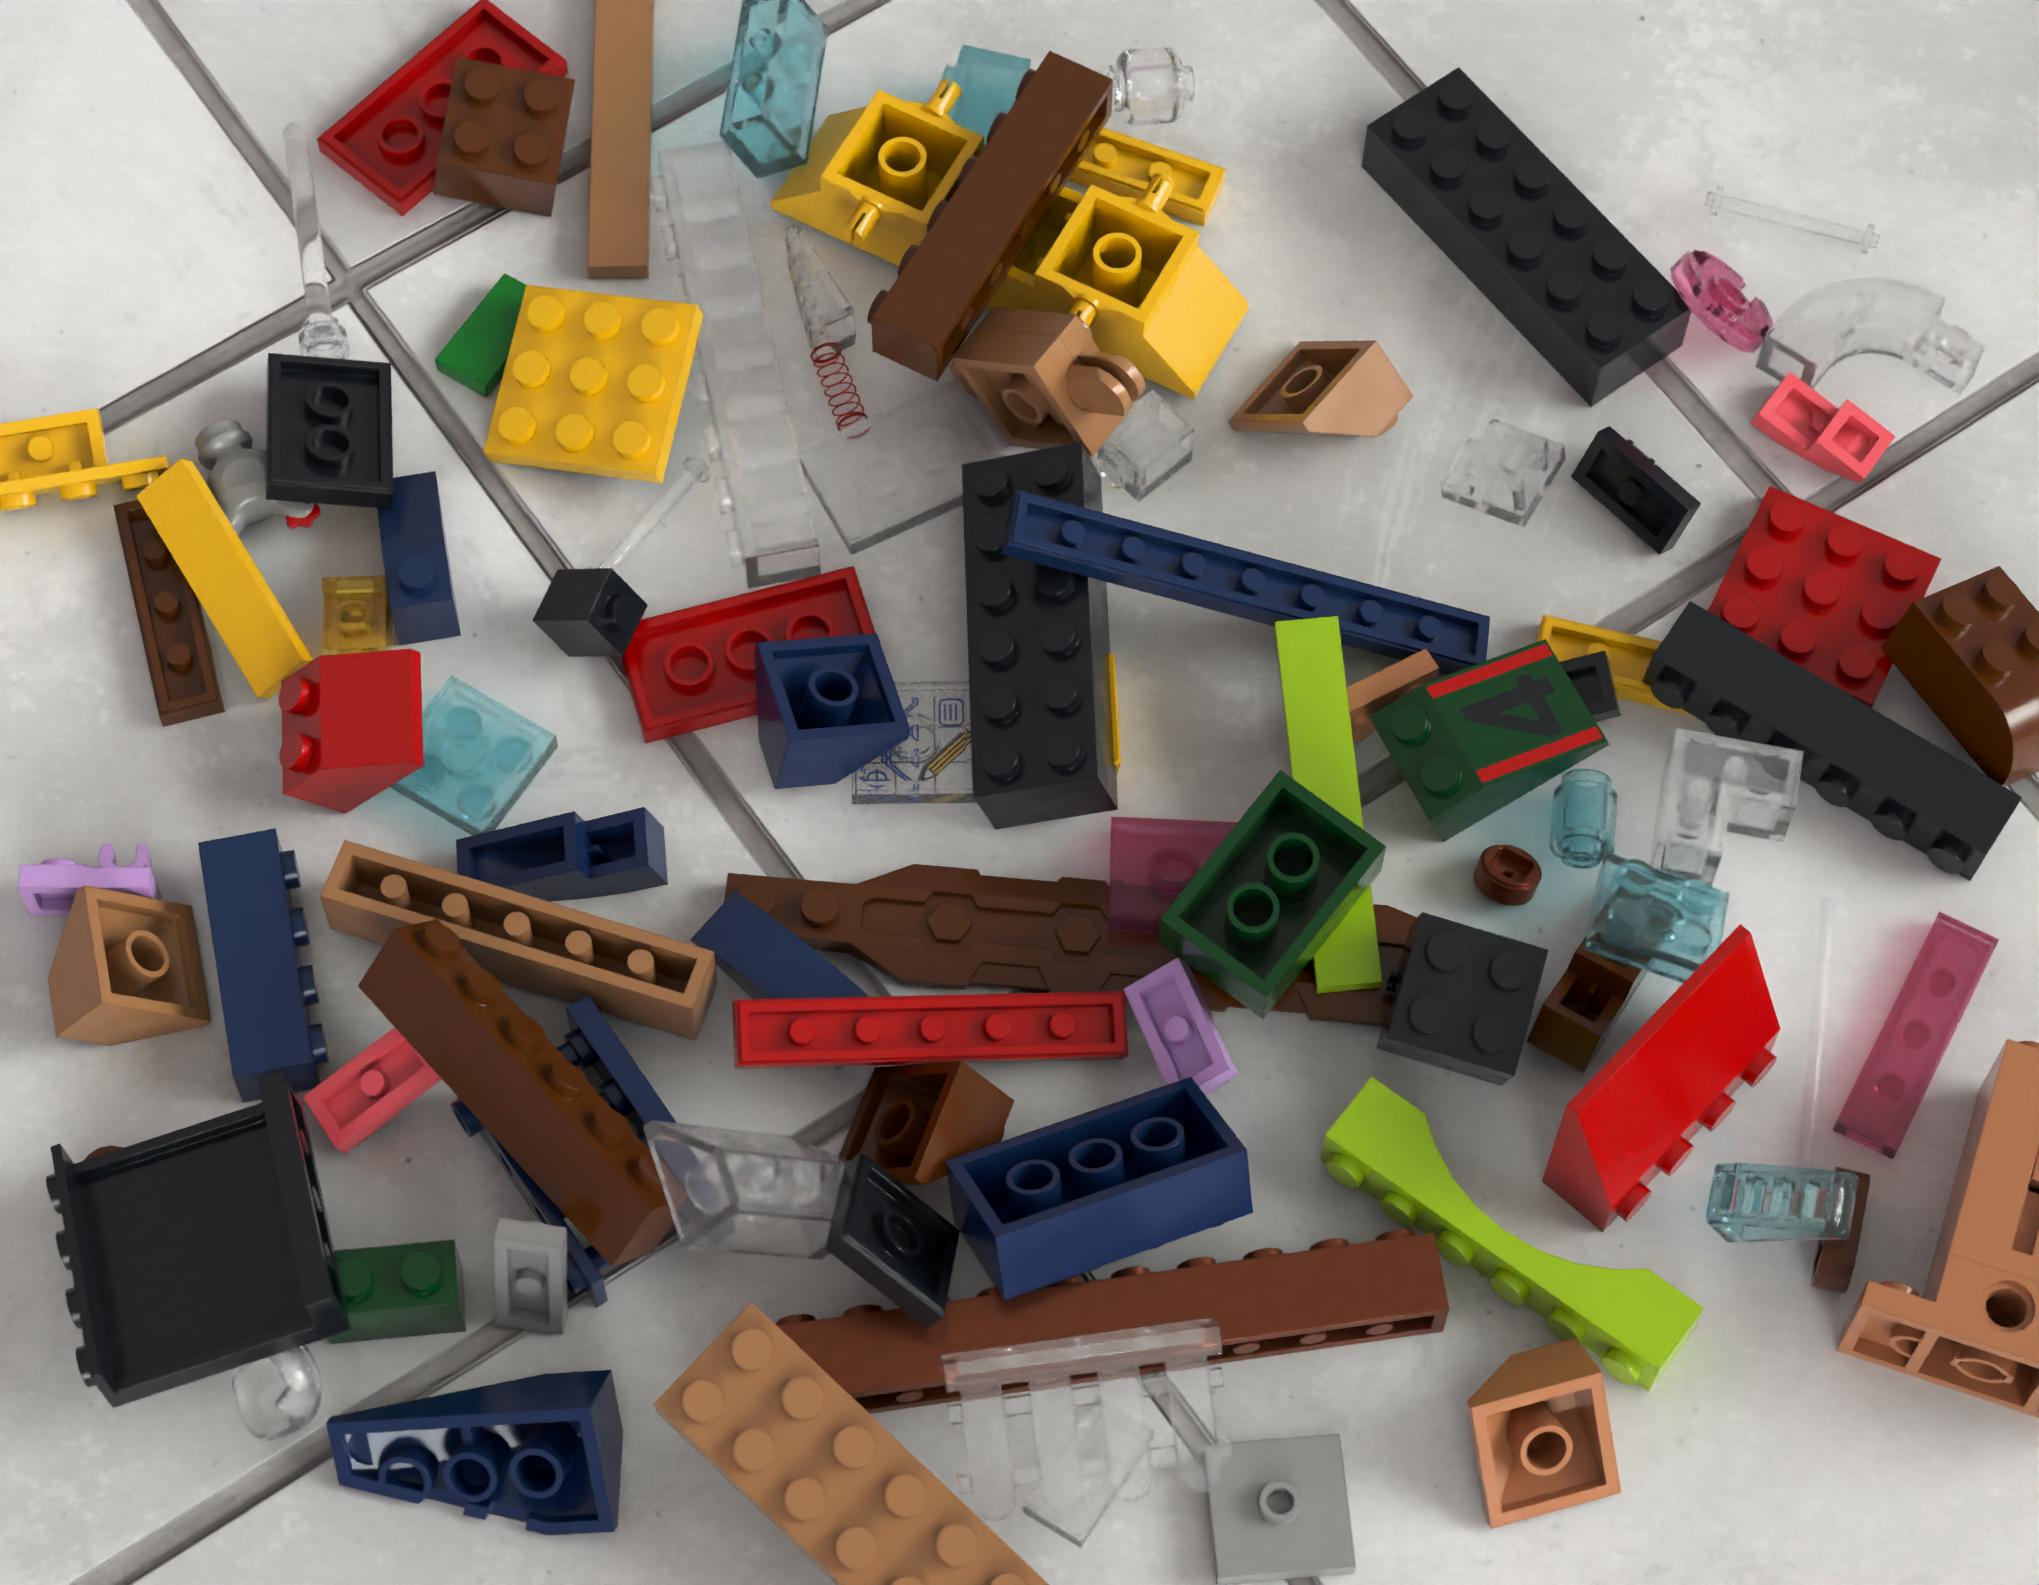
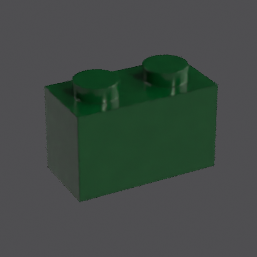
(402, 1291)

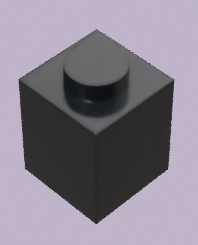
(590, 612)

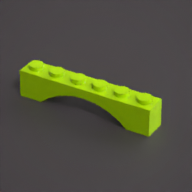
(1616, 1313)

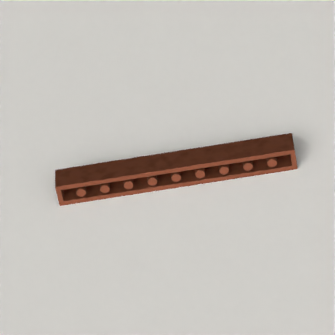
(1260, 1303)

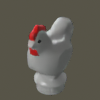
(240, 478)

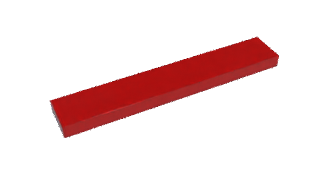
(929, 1029)

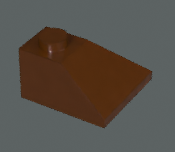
(923, 1116)

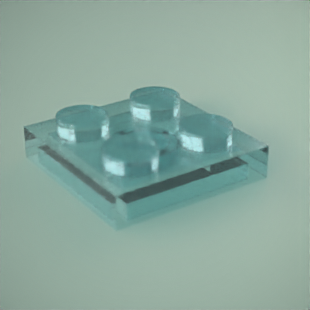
(475, 758)
(1654, 918)

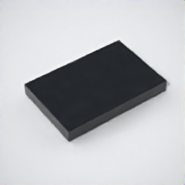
(329, 431)

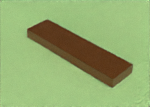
(169, 623)

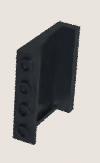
(198, 1249)

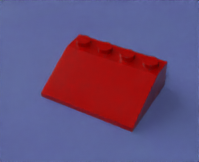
(1666, 1086)

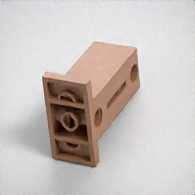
(1982, 1290)

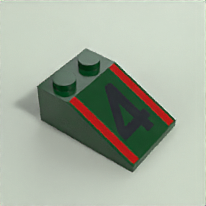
(1487, 735)

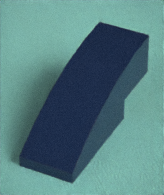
(570, 856)
(769, 957)

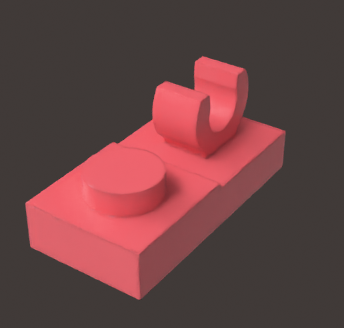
(370, 1090)

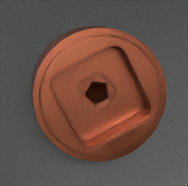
(1507, 875)

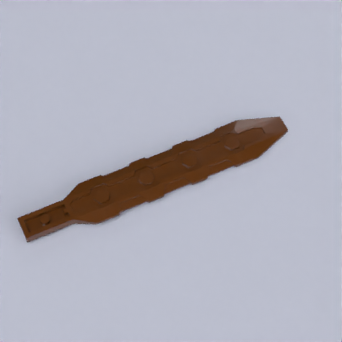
(1021, 934)

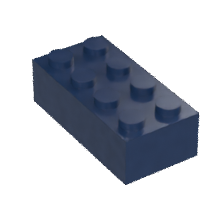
(1099, 1187)

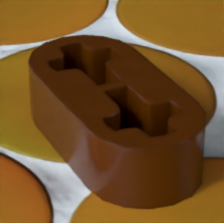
(1836, 1258)

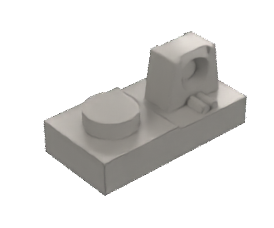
(530, 1275)

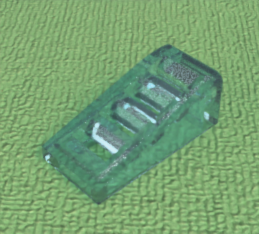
(1740, 1194)

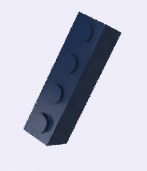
(260, 961)

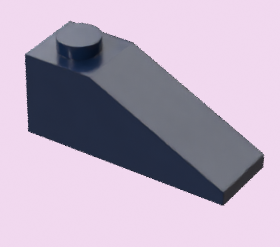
(418, 562)

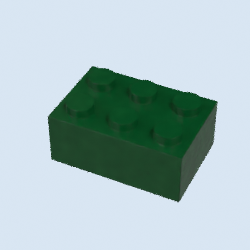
(1271, 894)

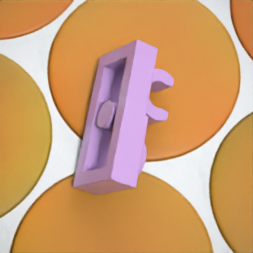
(53, 884)
(1180, 1027)

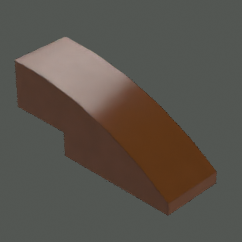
(1584, 1007)

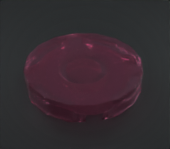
(1716, 299)

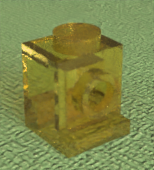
(356, 615)

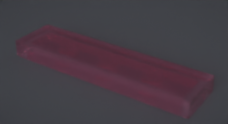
(1915, 1035)

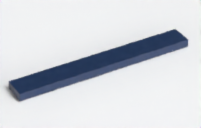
(1239, 581)

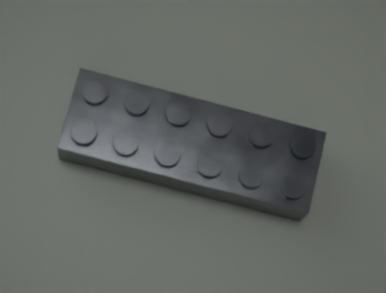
(1525, 236)
(1035, 652)

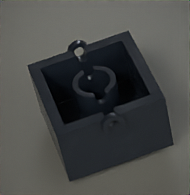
(1461, 999)

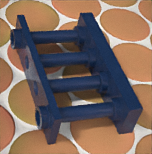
(624, 1090)

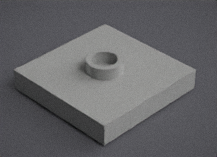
(1281, 1511)

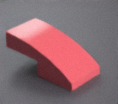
(1828, 436)

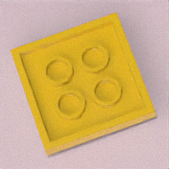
(593, 383)

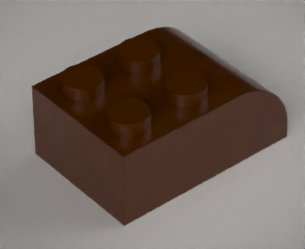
(1977, 669)

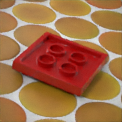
(1822, 591)

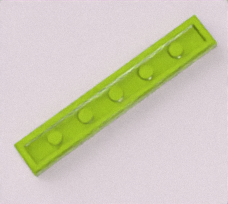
(1325, 764)

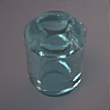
(1583, 818)

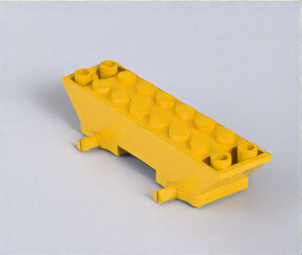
(1094, 255)

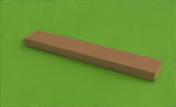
(621, 139)

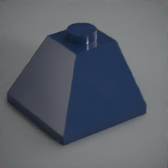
(825, 708)

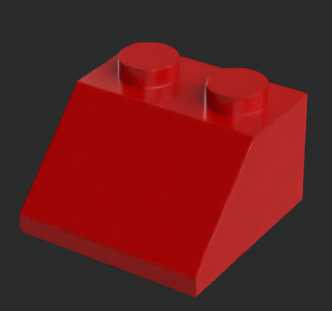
(351, 726)

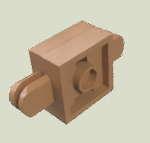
(1046, 379)

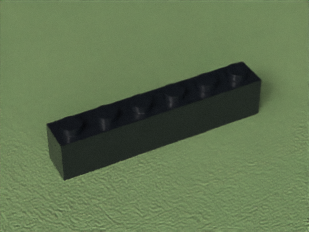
(1849, 749)

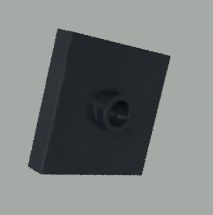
(893, 1240)

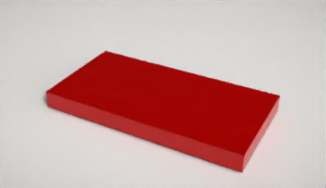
(397, 129)
(699, 661)

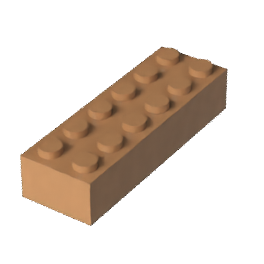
(828, 1467)

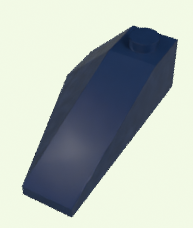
(509, 1449)

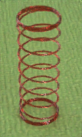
(851, 414)

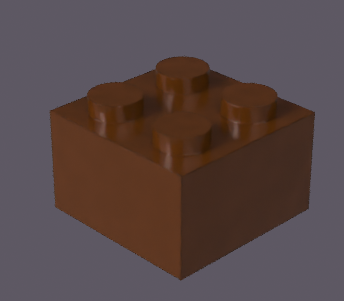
(503, 136)

